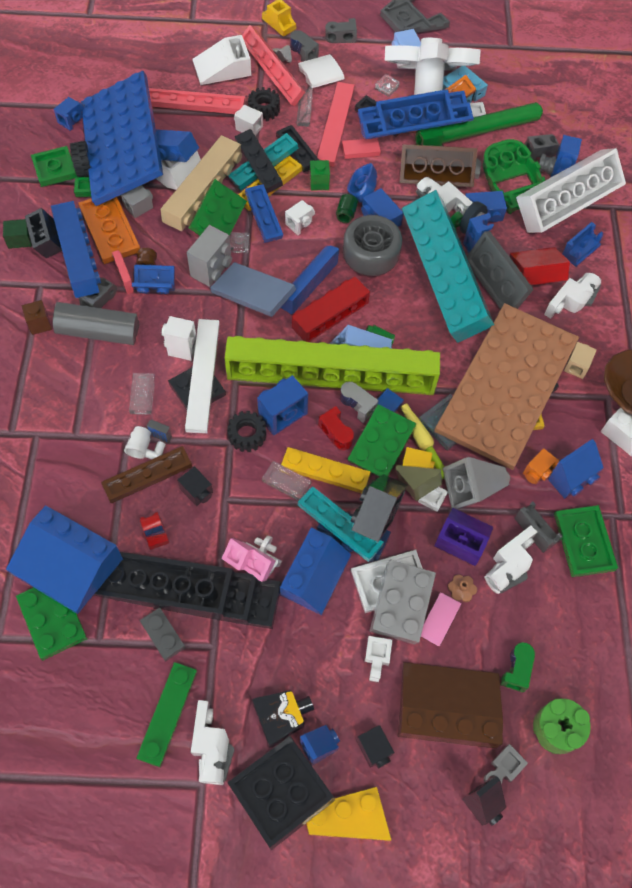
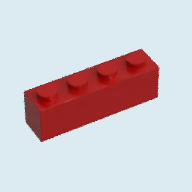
(330, 309)

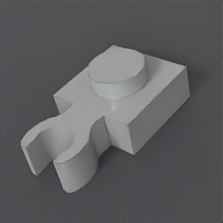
(507, 764)

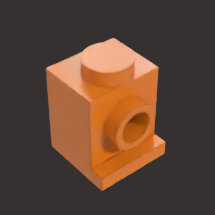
(540, 467)

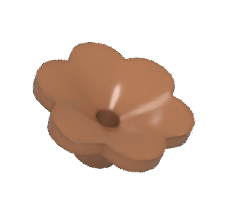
(460, 592)

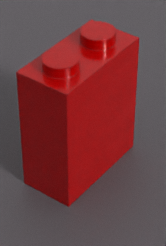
(542, 265)

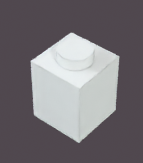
(247, 119)

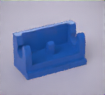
(475, 230)
(582, 245)

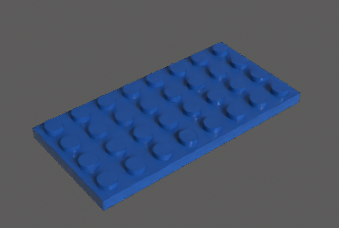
(121, 138)

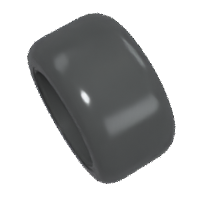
(372, 245)

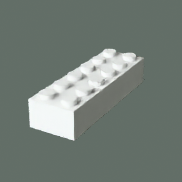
(571, 190)

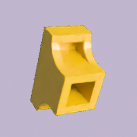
(279, 17)

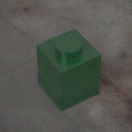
(16, 234)

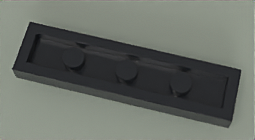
(258, 160)

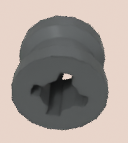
(547, 163)

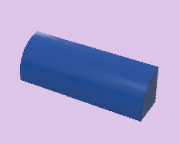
(311, 277)

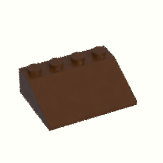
(451, 706)

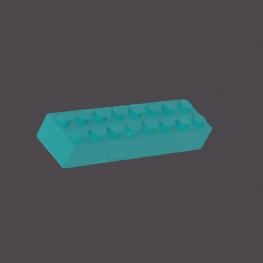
(447, 267)

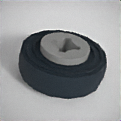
(474, 210)

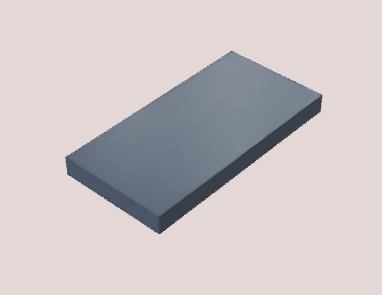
(253, 289)

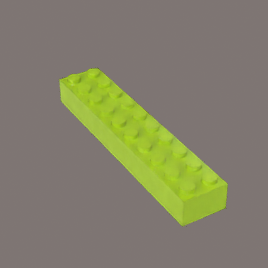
(332, 365)

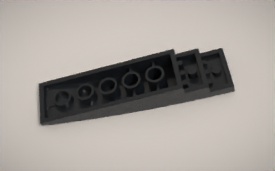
(193, 590)

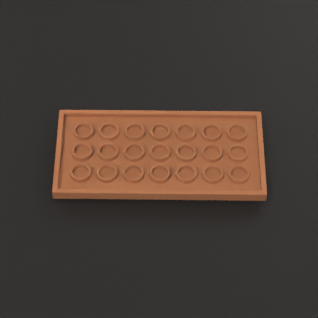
(507, 386)

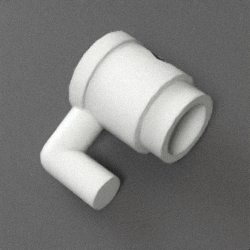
(139, 442)

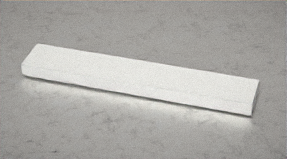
(202, 376)

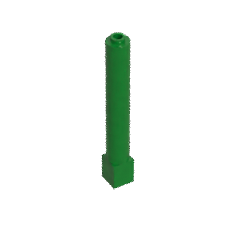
(480, 125)

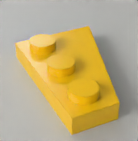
(352, 816)

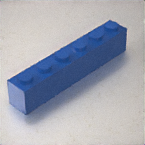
(74, 249)

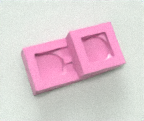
(249, 559)
(440, 619)

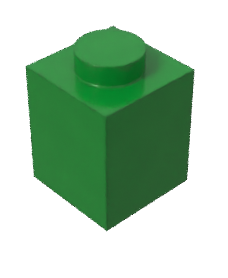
(319, 175)

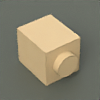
(580, 360)

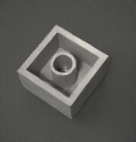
(209, 255)

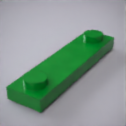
(167, 715)

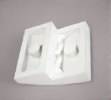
(321, 71)

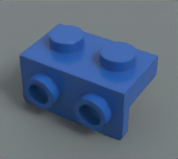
(154, 278)

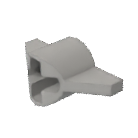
(284, 53)

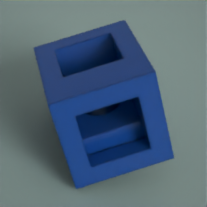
(68, 112)

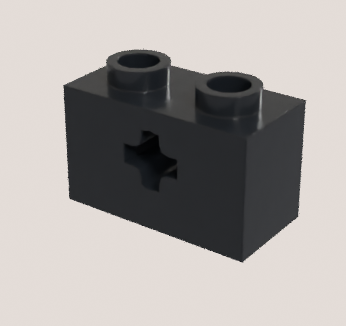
(43, 233)

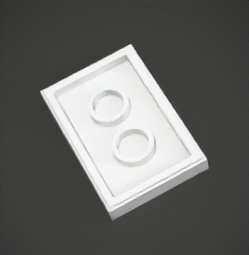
(370, 576)

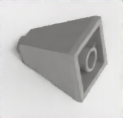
(473, 481)

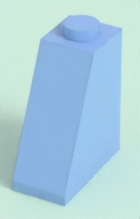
(358, 337)

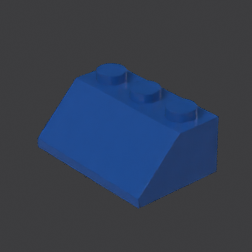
(315, 571)

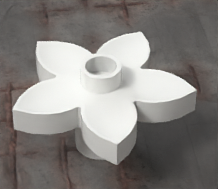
(431, 61)

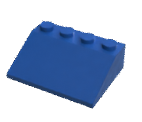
(63, 559)

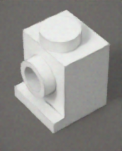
(299, 216)

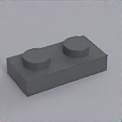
(162, 634)

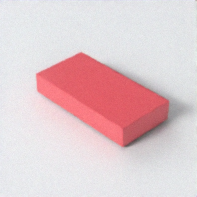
(361, 148)
(123, 272)

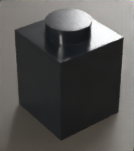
(195, 486)
(375, 747)

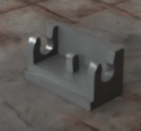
(545, 536)

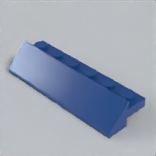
(414, 113)

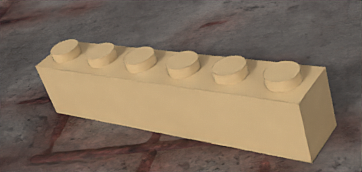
(187, 198)

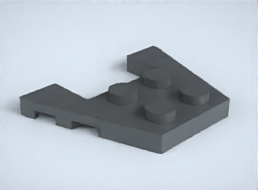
(403, 16)

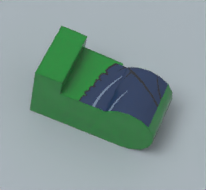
(522, 661)

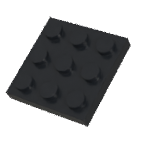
(281, 792)

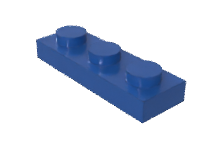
(264, 213)

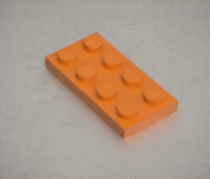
(109, 228)

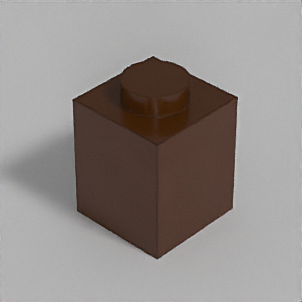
(36, 317)

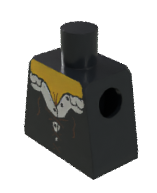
(281, 715)

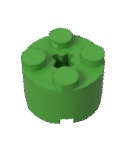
(573, 719)

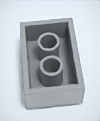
(402, 602)

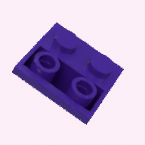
(464, 536)

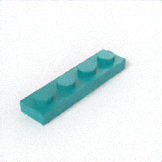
(276, 153)
(338, 523)

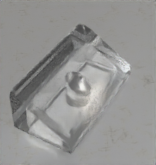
(305, 108)

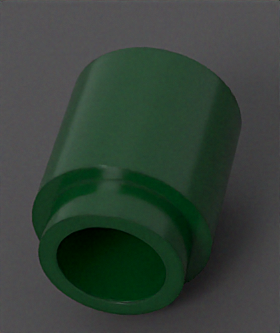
(346, 208)

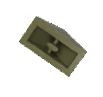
(419, 480)

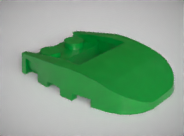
(510, 160)

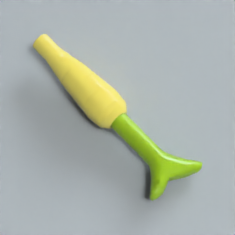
(423, 437)

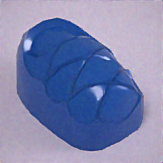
(363, 181)

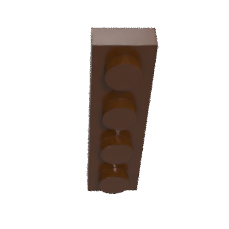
(146, 474)

